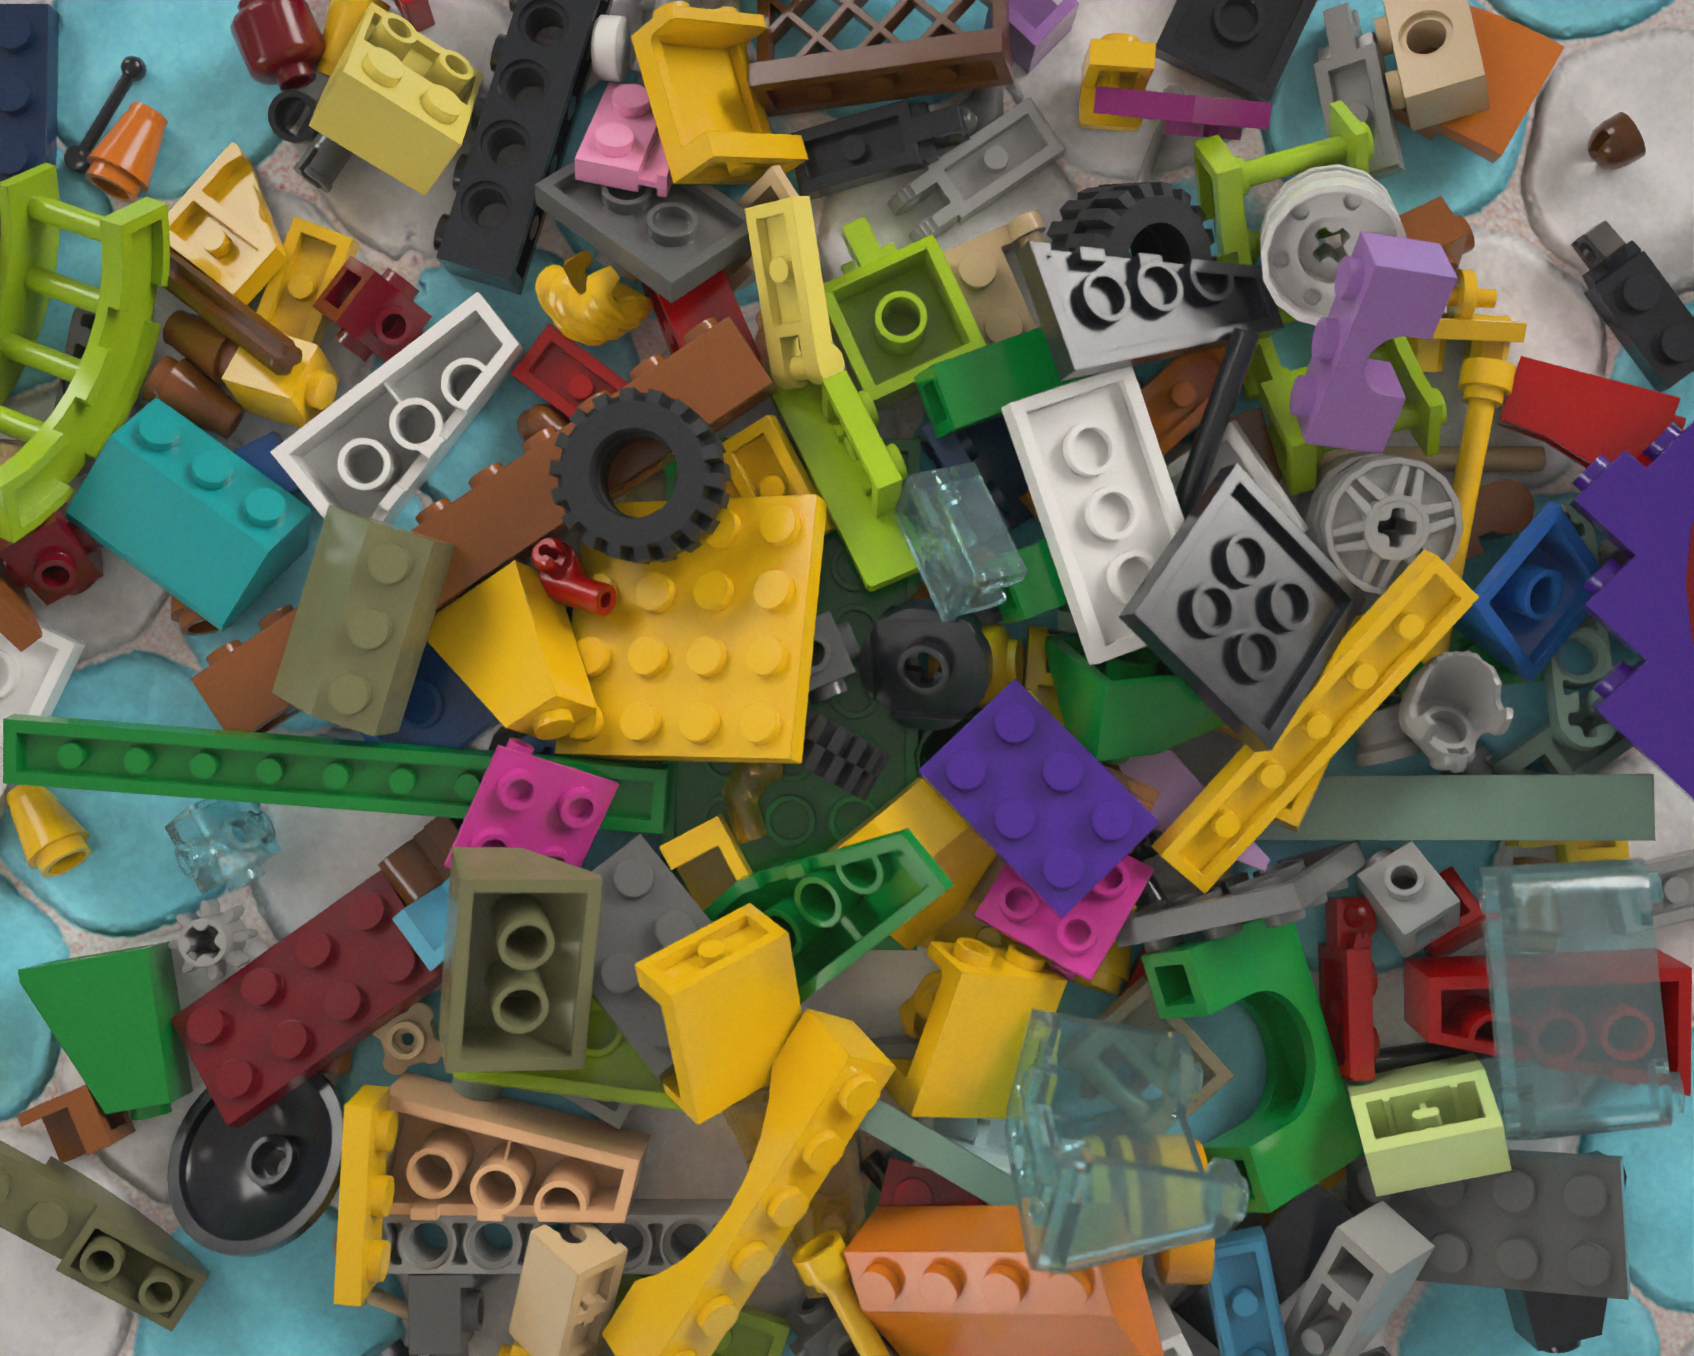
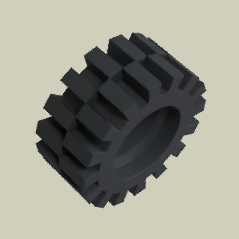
(841, 756)

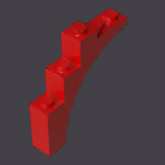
(1590, 417)

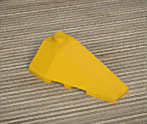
(945, 837)

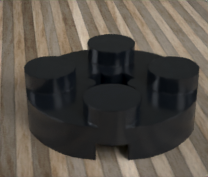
(921, 700)

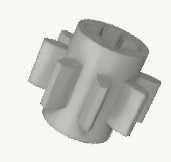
(195, 939)

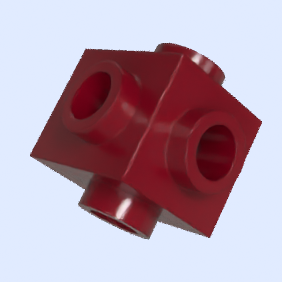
(372, 310)
(54, 559)

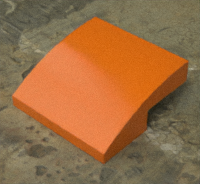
(1515, 70)

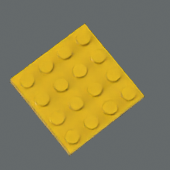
(707, 647)

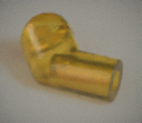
(742, 794)

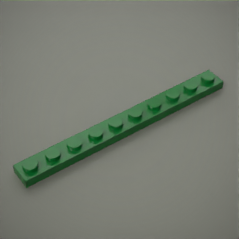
(290, 769)

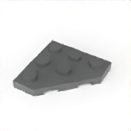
(1273, 894)

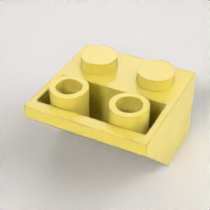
(398, 100)

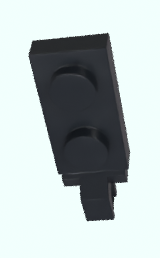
(876, 146)
(1638, 306)

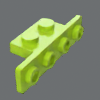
(851, 472)

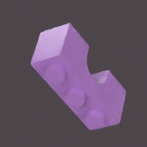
(1381, 294)

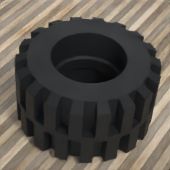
(1137, 217)
(586, 467)

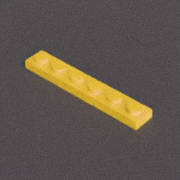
(1349, 689)

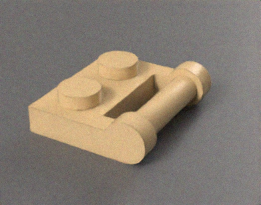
(988, 280)

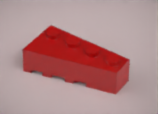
(1451, 1005)

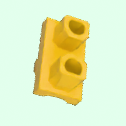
(1483, 333)

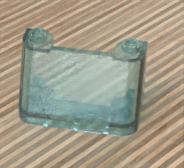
(1576, 997)
(1107, 1147)

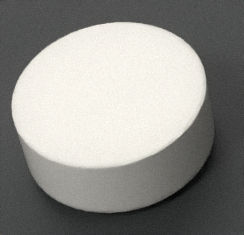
(610, 48)

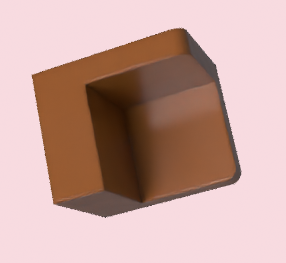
(78, 1123)

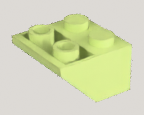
(1429, 1125)

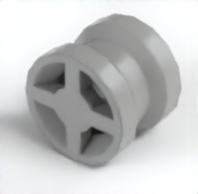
(1382, 738)

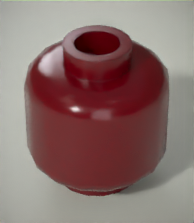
(278, 42)

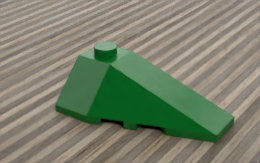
(1125, 703)
(840, 901)

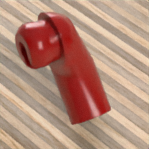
(566, 579)

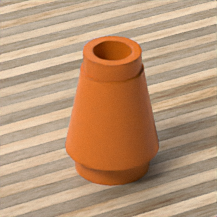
(128, 153)

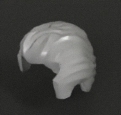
(1451, 706)

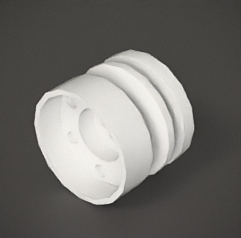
(1323, 196)

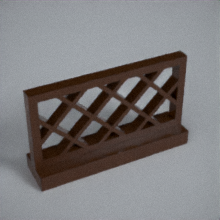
(874, 69)

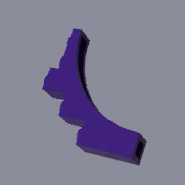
(1645, 599)

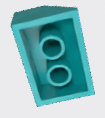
(190, 514)

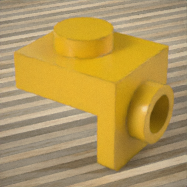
(1114, 62)

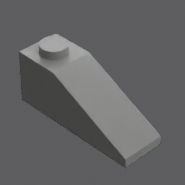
(1356, 1284)

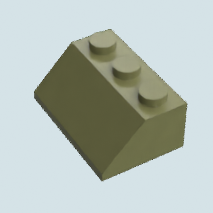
(362, 622)
(517, 961)

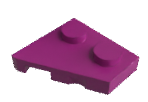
(1186, 113)

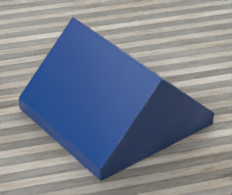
(1532, 595)

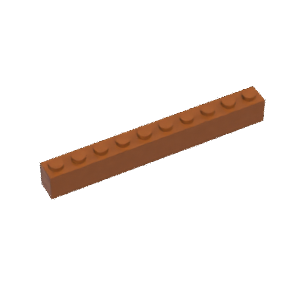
(508, 510)

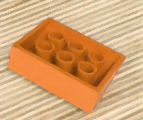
(964, 1288)

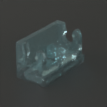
(958, 539)

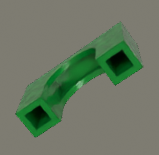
(973, 391)
(1304, 1115)

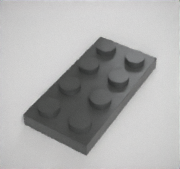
(1535, 1228)

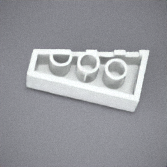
(403, 418)

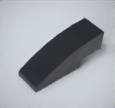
(1295, 1242)

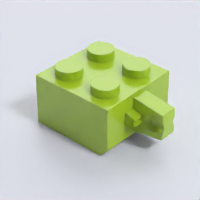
(896, 313)

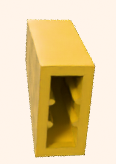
(516, 653)

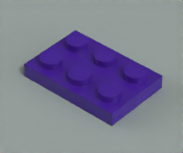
(1038, 798)

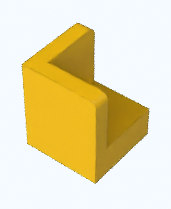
(707, 860)

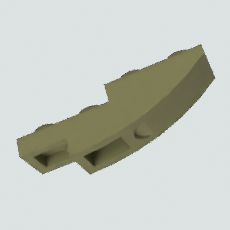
(97, 1237)

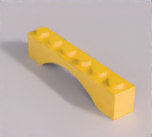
(816, 1101)

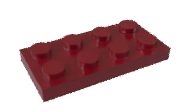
(304, 1002)

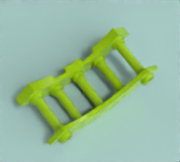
(1220, 193)
(118, 349)

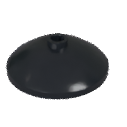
(228, 1177)

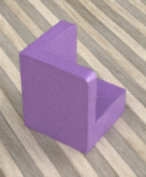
(1036, 28)

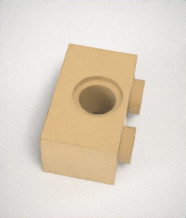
(1435, 84)

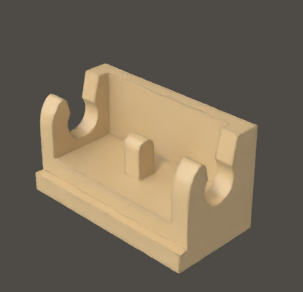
(567, 1291)

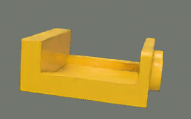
(702, 96)
(725, 1008)
(974, 1029)

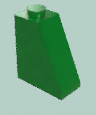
(117, 1025)

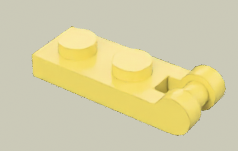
(792, 293)

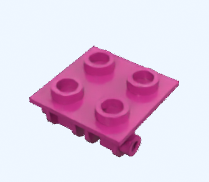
(535, 806)
(1084, 935)

